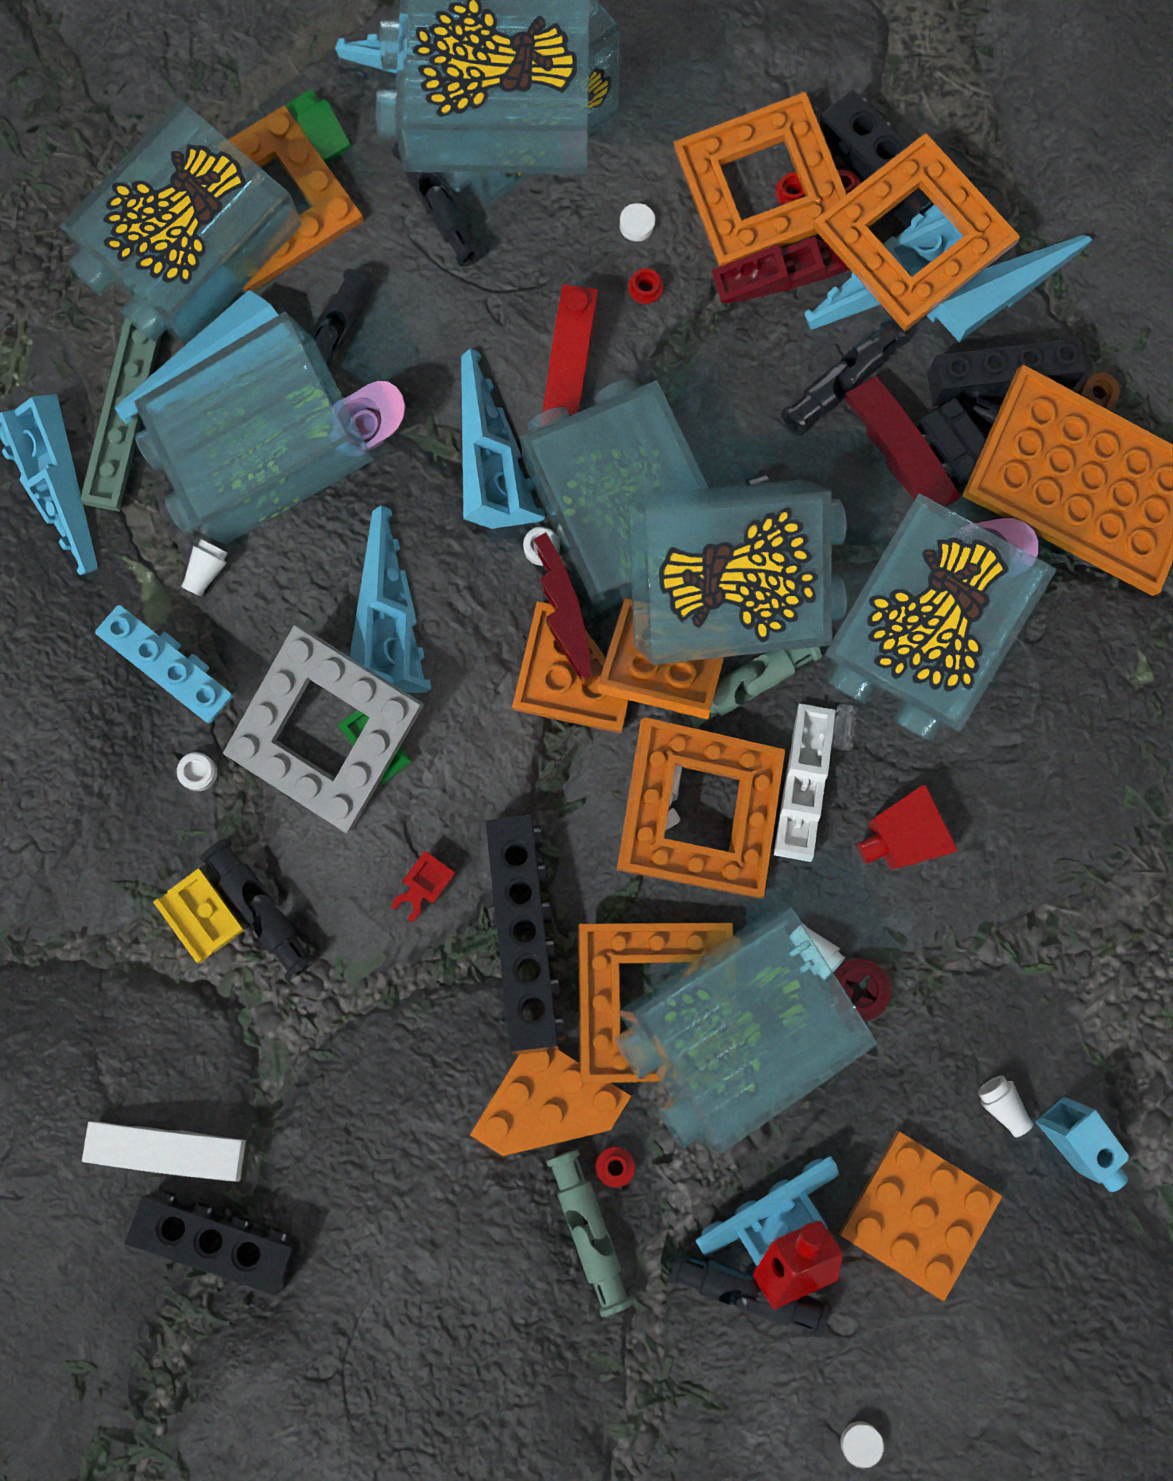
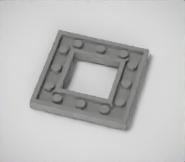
(256, 744)

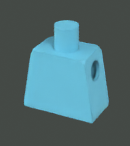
(1085, 1142)

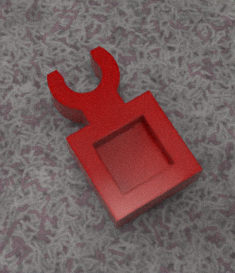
(426, 881)

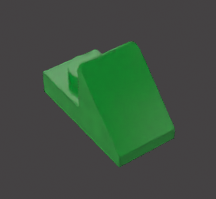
(319, 125)

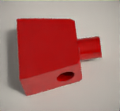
(908, 833)
(805, 1258)

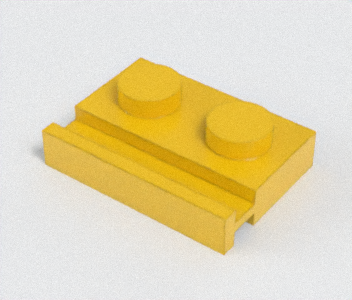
(199, 916)

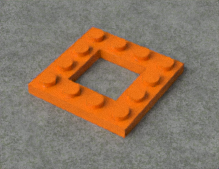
(780, 122)
(930, 169)
(331, 208)
(643, 843)
(600, 952)

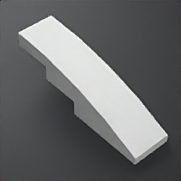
(804, 782)
(164, 1151)

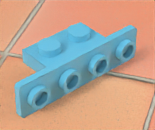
(164, 664)
(772, 1216)

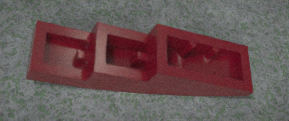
(777, 270)
(901, 443)
(567, 621)

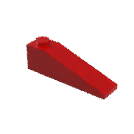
(571, 348)

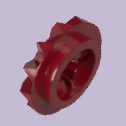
(877, 986)

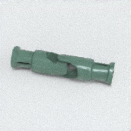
(754, 678)
(600, 1261)

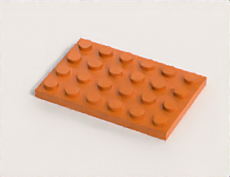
(1080, 479)

